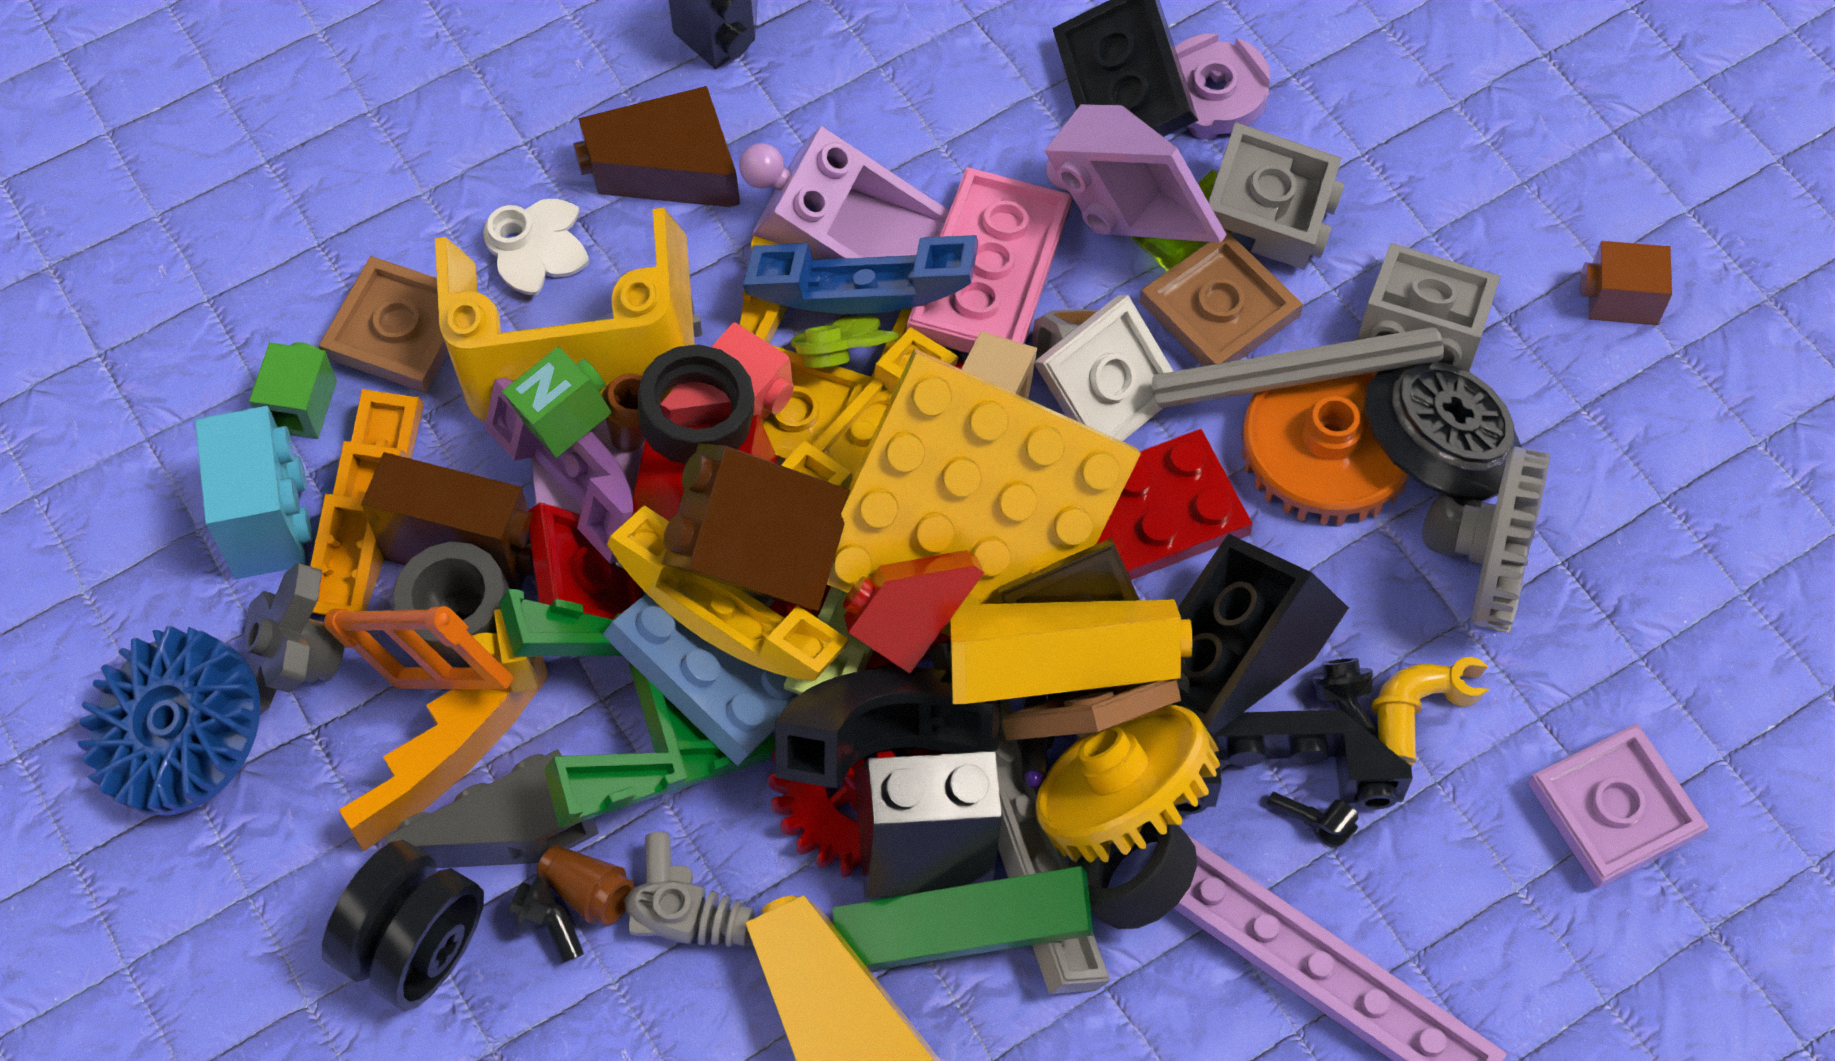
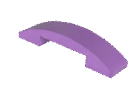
(583, 470)

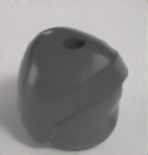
(1443, 524)

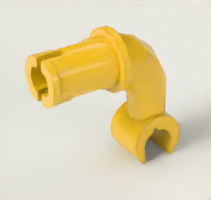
(1402, 693)

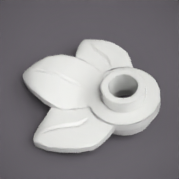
(541, 246)

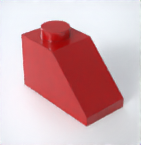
(909, 604)

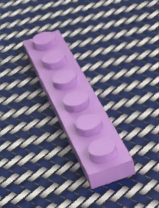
(1325, 968)

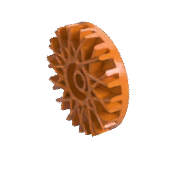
(1318, 450)

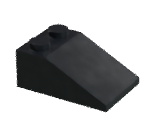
(1251, 629)

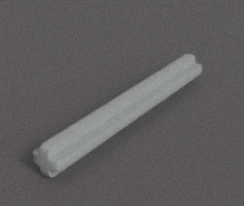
(1297, 367)

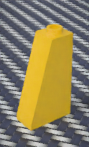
(1063, 647)
(826, 992)

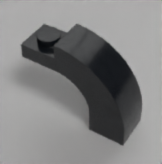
(873, 712)

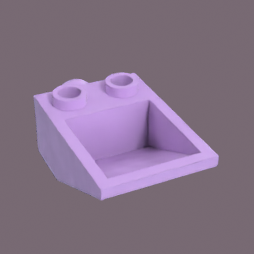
(1128, 178)
(856, 201)

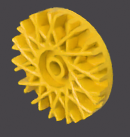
(1122, 780)

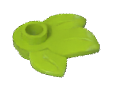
(831, 343)

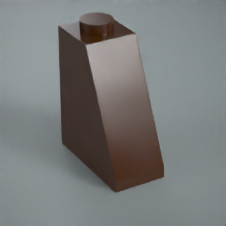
(660, 151)

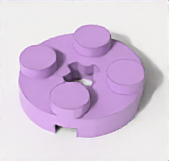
(1246, 87)

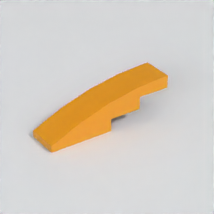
(344, 540)
(431, 763)

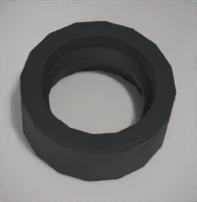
(687, 365)
(1152, 890)

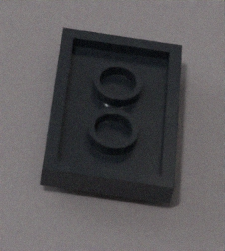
(1127, 59)

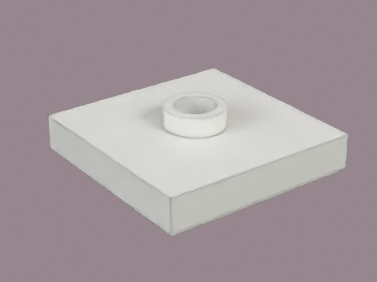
(1106, 370)

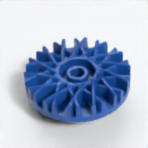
(171, 722)

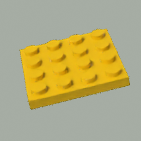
(976, 473)

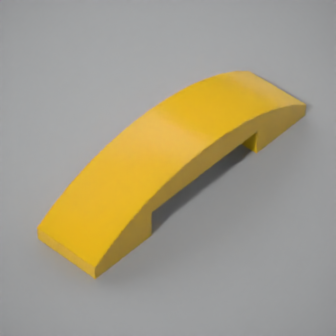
(843, 444)
(723, 614)

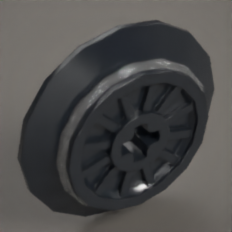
(1441, 428)

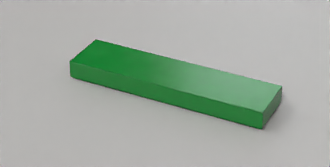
(968, 919)

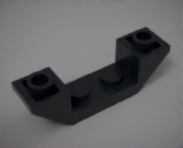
(1365, 766)

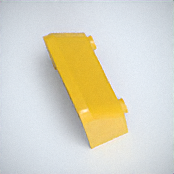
(648, 319)

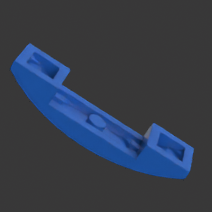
(861, 285)

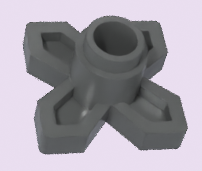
(284, 641)

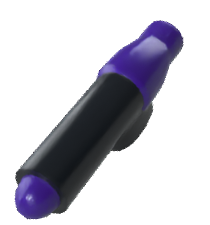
(1035, 752)

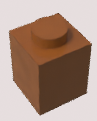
(1628, 282)

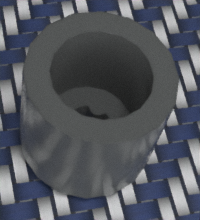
(457, 578)

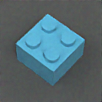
(252, 491)

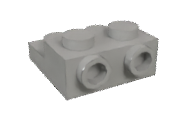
(1276, 194)
(1428, 292)

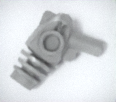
(679, 909)

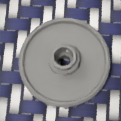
(1502, 537)

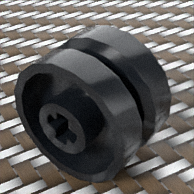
(402, 924)

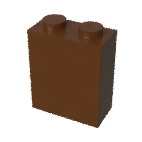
(429, 505)
(756, 526)

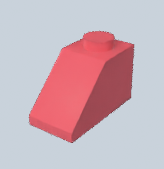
(770, 376)

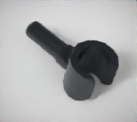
(1331, 826)

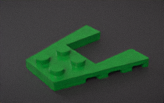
(607, 782)

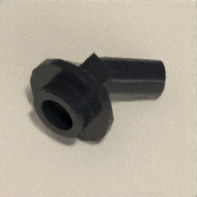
(1343, 684)
(536, 908)

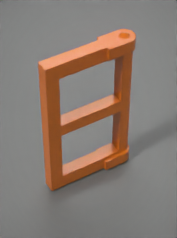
(435, 673)

